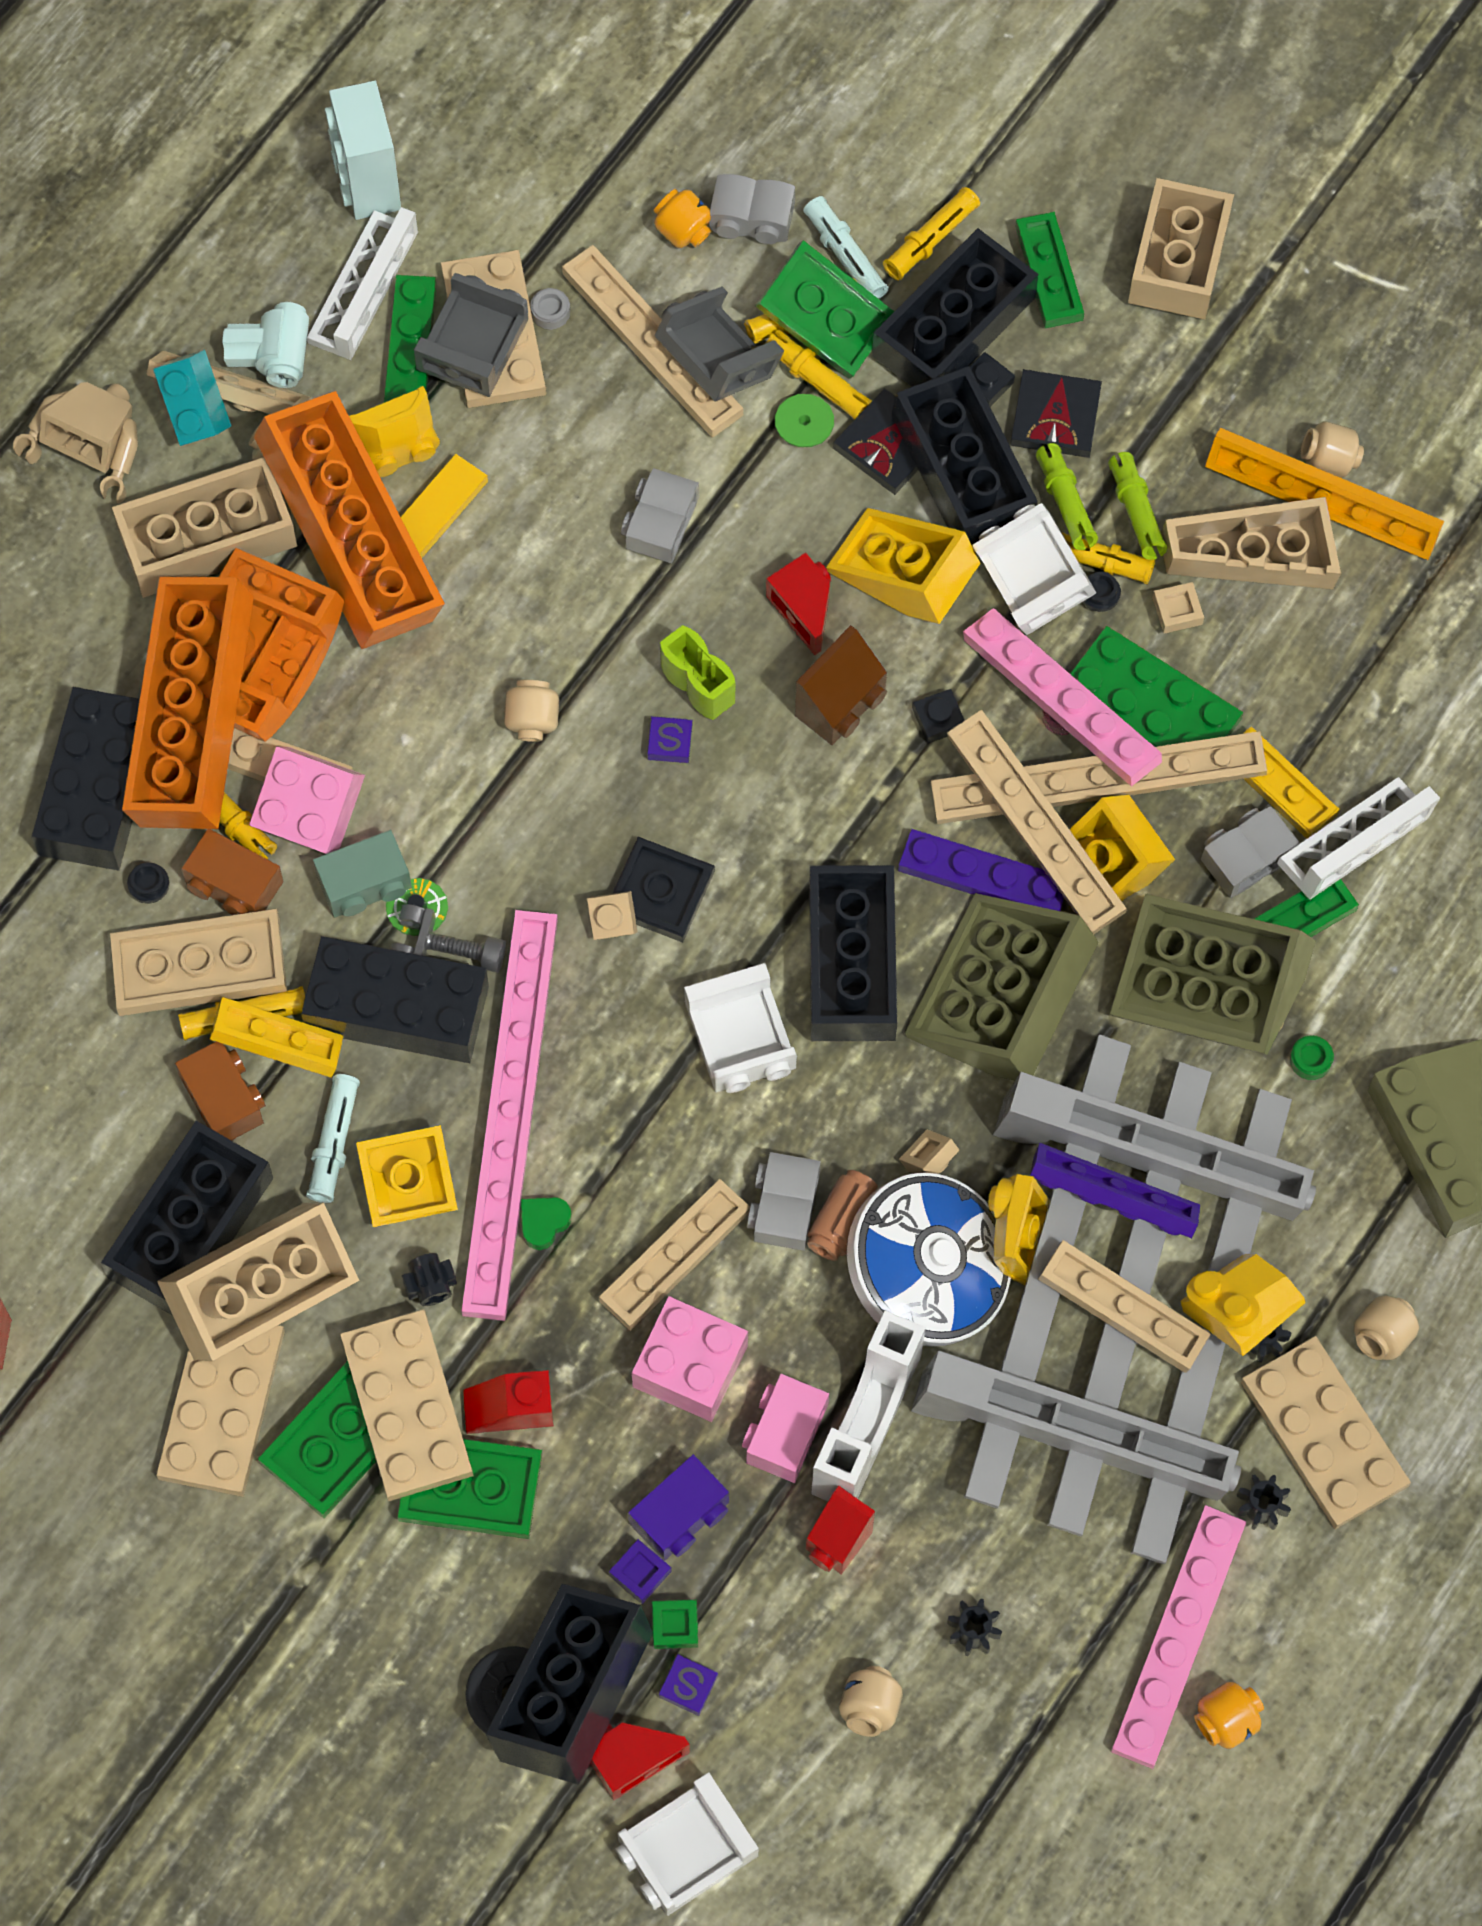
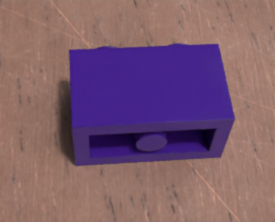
(680, 1509)

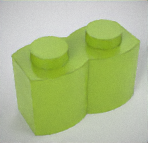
(694, 670)

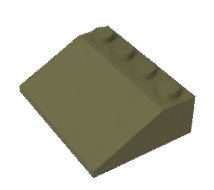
(1211, 974)
(1003, 985)
(1437, 1124)

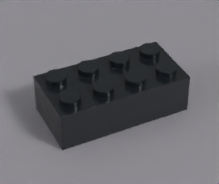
(955, 311)
(962, 453)
(87, 781)
(852, 953)
(396, 999)
(187, 1212)
(570, 1683)

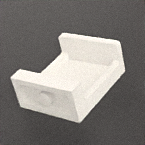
(1033, 567)
(739, 1029)
(686, 1846)

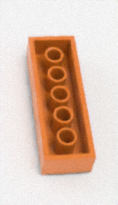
(348, 519)
(188, 703)

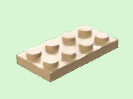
(523, 372)
(198, 962)
(406, 1405)
(220, 1416)
(1325, 1432)

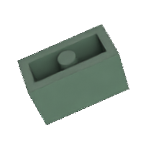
(363, 874)

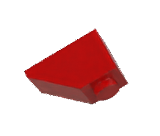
(802, 598)
(509, 1403)
(840, 1531)
(633, 1755)

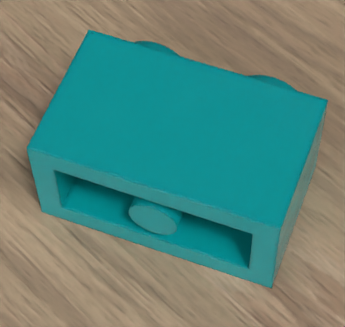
(192, 397)

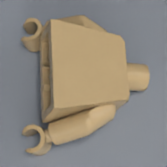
(88, 427)

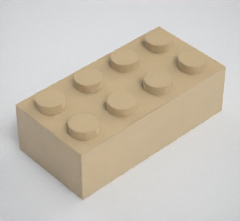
(201, 522)
(258, 1281)

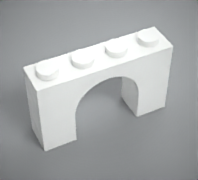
(885, 1378)

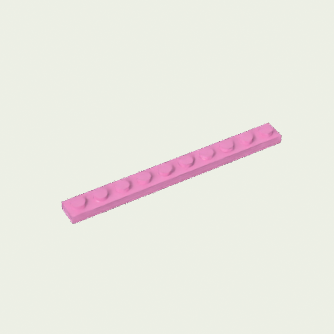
(509, 1116)

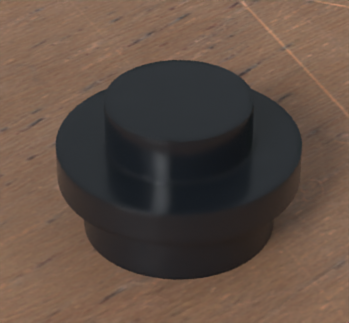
(1107, 592)
(148, 883)

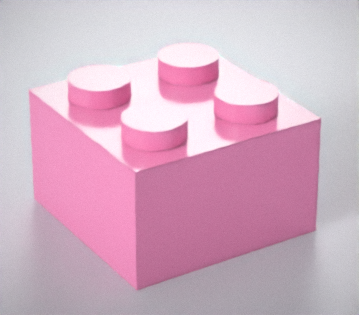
(307, 799)
(690, 1359)

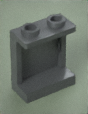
(473, 335)
(714, 346)

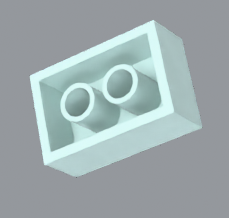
(363, 150)

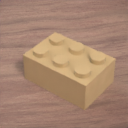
(1180, 248)

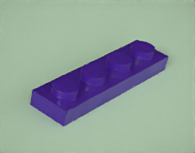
(977, 871)
(1128, 1196)

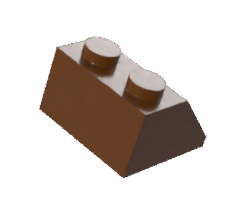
(840, 687)

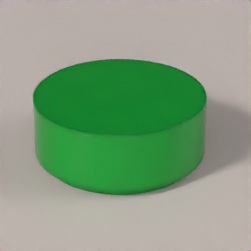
(1311, 1057)

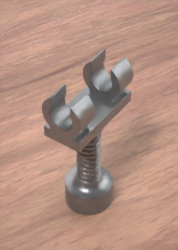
(414, 917)

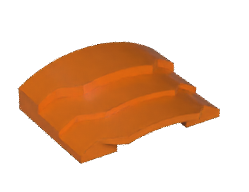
(285, 643)

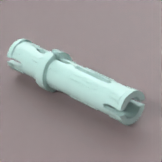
(821, 216)
(329, 1155)

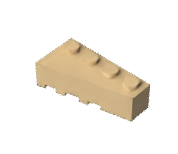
(1256, 544)

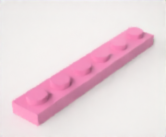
(1062, 697)
(1178, 1637)

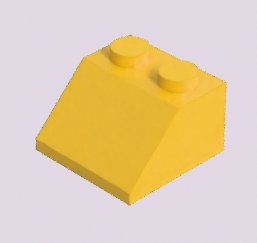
(1122, 844)

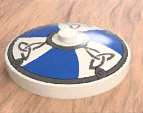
(927, 1256)

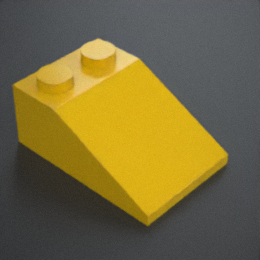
(906, 563)

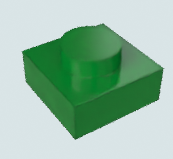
(675, 1624)

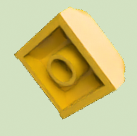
(398, 432)
(406, 1176)
(1019, 1215)
(1242, 1301)

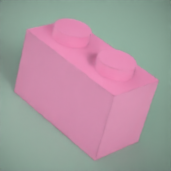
(786, 1427)

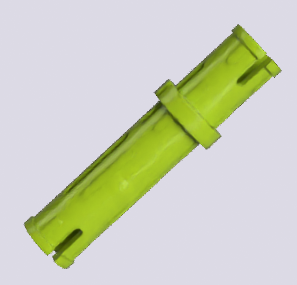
(1061, 484)
(1133, 493)

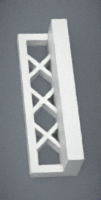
(369, 288)
(1360, 844)

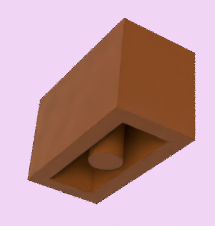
(231, 875)
(220, 1092)

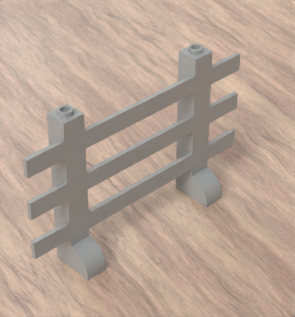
(1093, 1426)

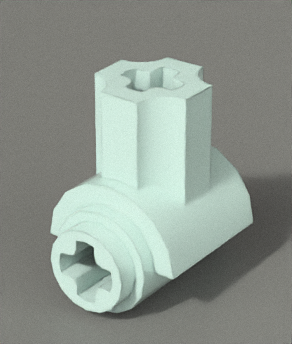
(272, 346)

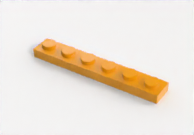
(1345, 501)

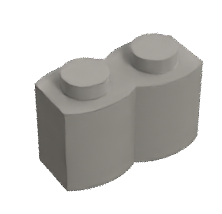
(752, 208)
(661, 515)
(1249, 851)
(785, 1201)

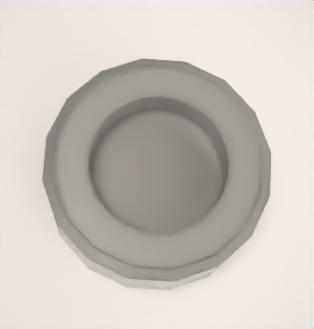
(550, 308)

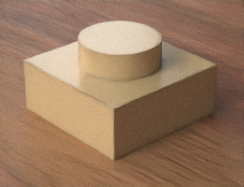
(1178, 607)
(612, 915)
(929, 1153)

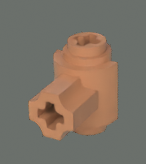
(832, 1225)

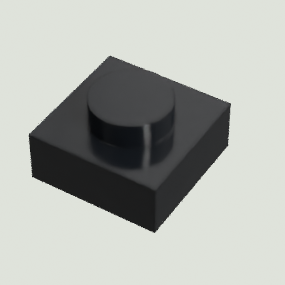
(992, 377)
(937, 715)

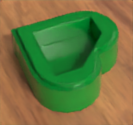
(544, 1219)

